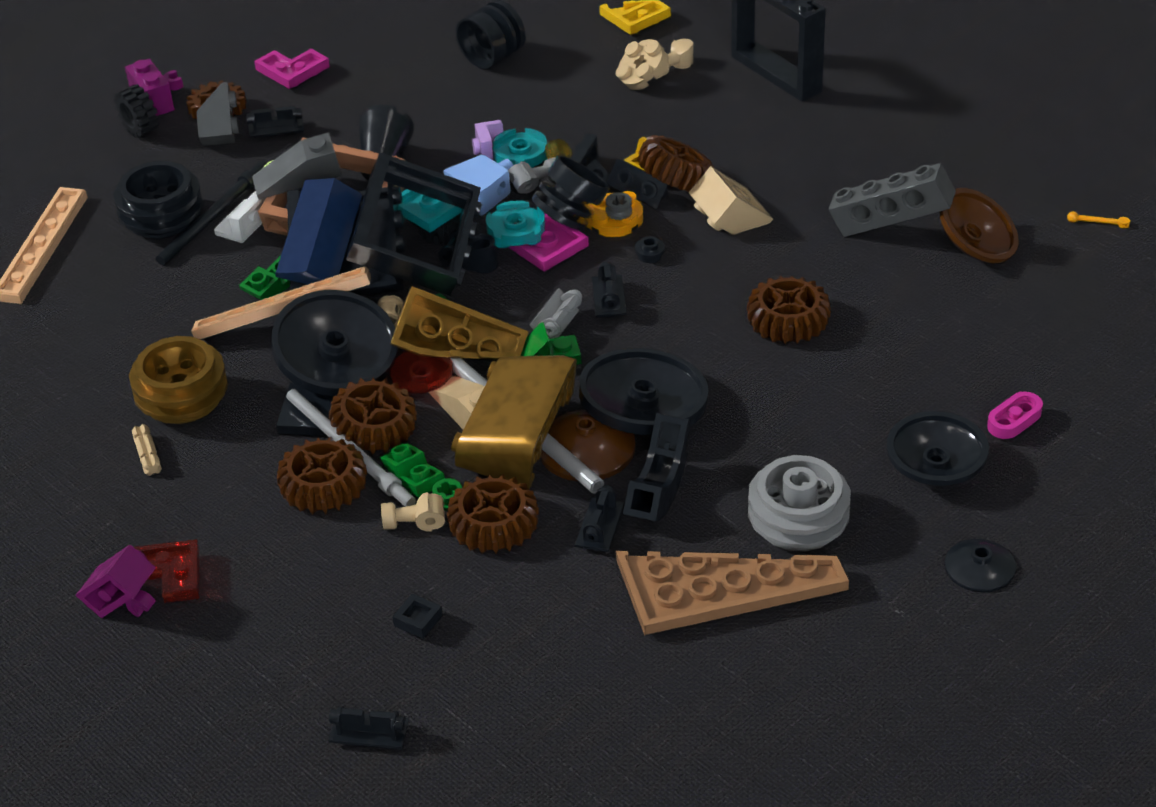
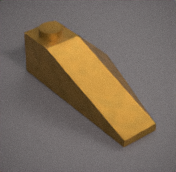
(448, 329)

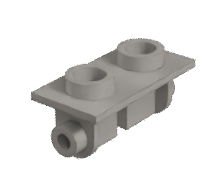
(558, 312)

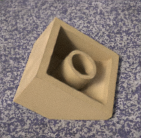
(727, 203)

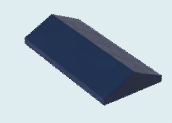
(319, 231)

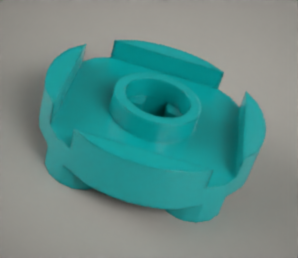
(520, 147)
(527, 230)

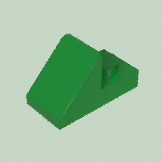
(539, 344)

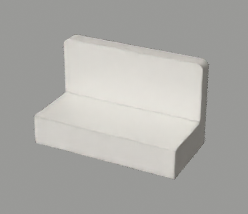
(241, 220)

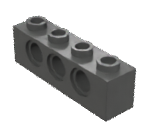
(892, 199)

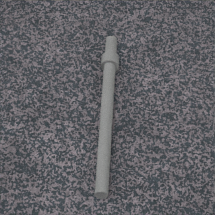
(386, 481)

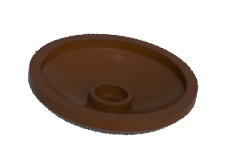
(980, 227)
(593, 443)

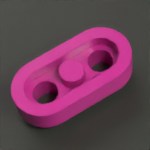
(1014, 415)

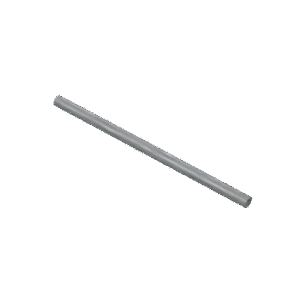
(550, 444)

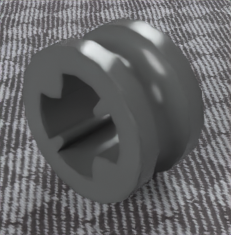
(618, 206)

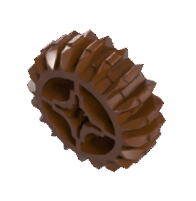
(672, 162)
(788, 309)
(373, 414)
(321, 475)
(493, 513)

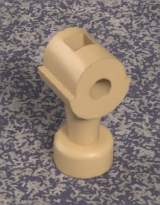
(680, 55)
(427, 513)

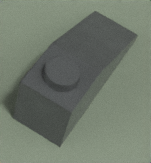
(304, 161)

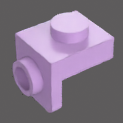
(485, 135)

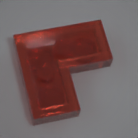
(177, 566)

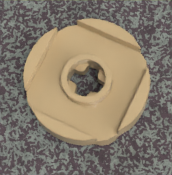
(634, 71)

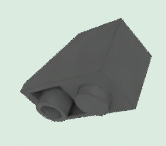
(216, 117)

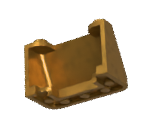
(514, 415)

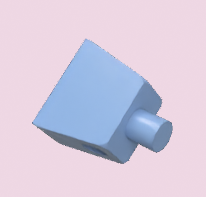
(488, 175)

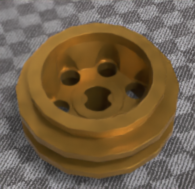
(178, 379)

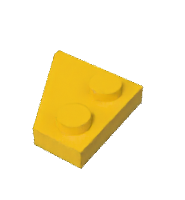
(636, 14)

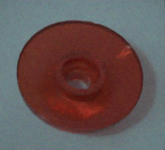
(421, 373)

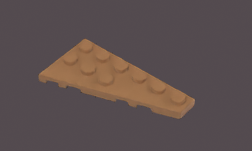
(721, 585)

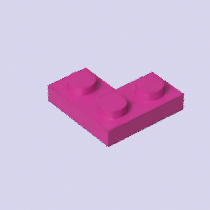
(291, 71)

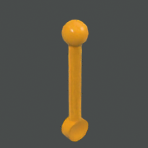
(1122, 222)

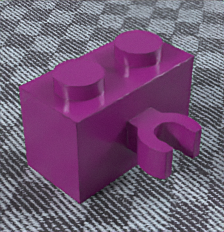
(154, 83)
(118, 583)

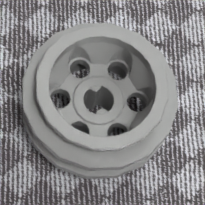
(787, 501)

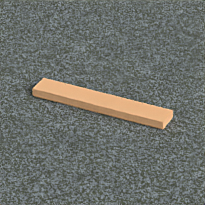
(41, 244)
(274, 305)

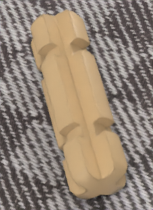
(146, 449)

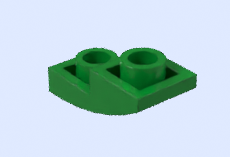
(263, 283)
(412, 469)

